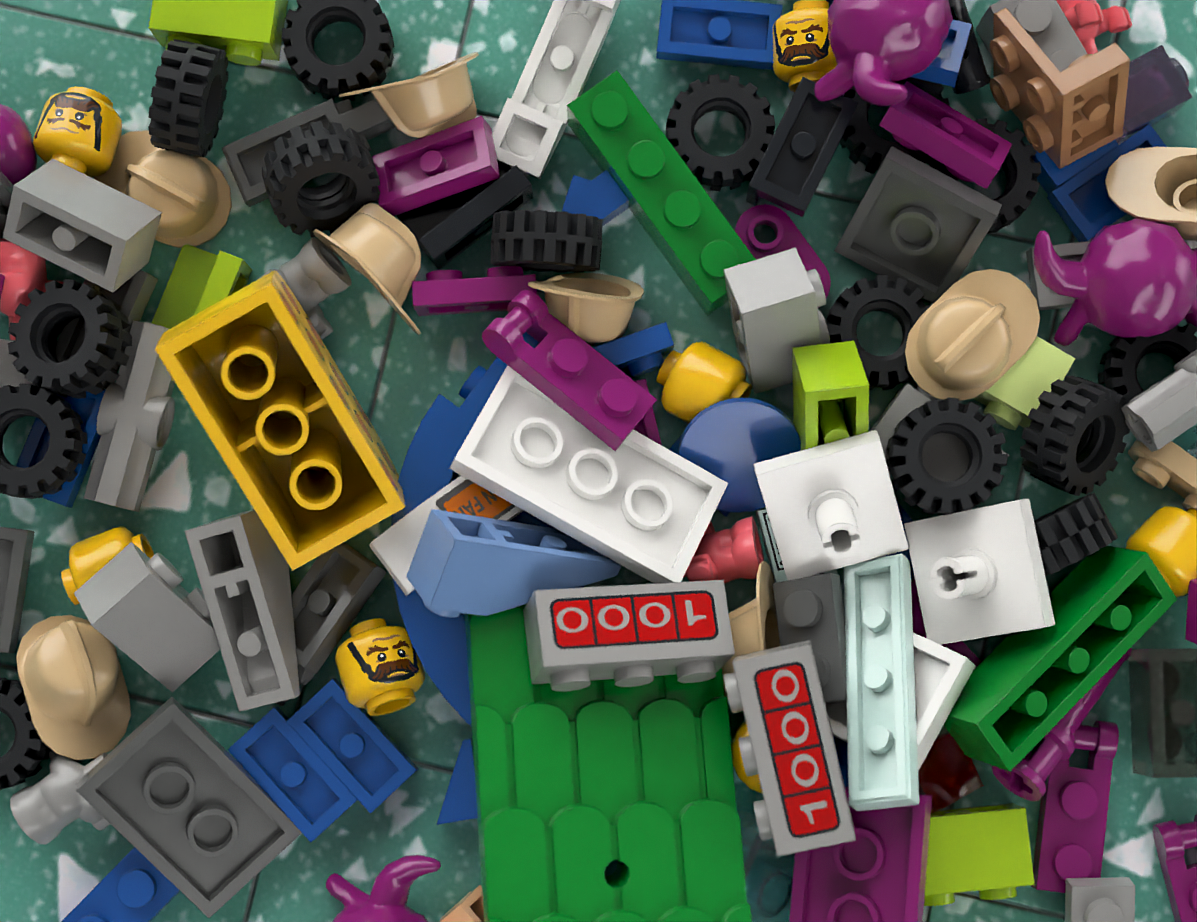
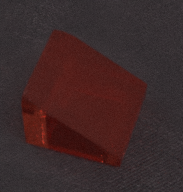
(947, 773)

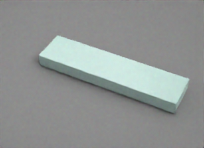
(880, 684)

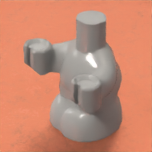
(313, 278)
(54, 802)

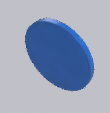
(734, 437)

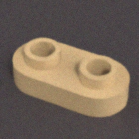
(1167, 467)

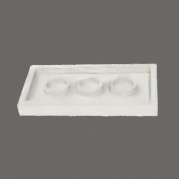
(627, 503)

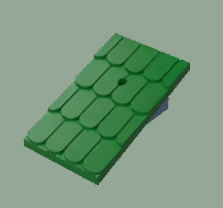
(600, 793)

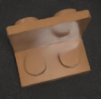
(1063, 110)

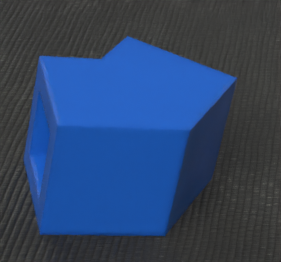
(596, 197)

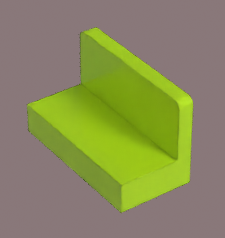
(198, 283)

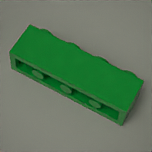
(659, 188)
(1046, 670)

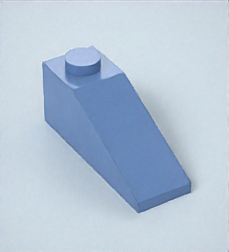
(497, 564)

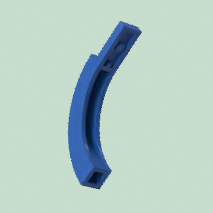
(425, 471)

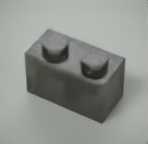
(1164, 712)

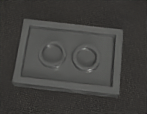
(188, 807)

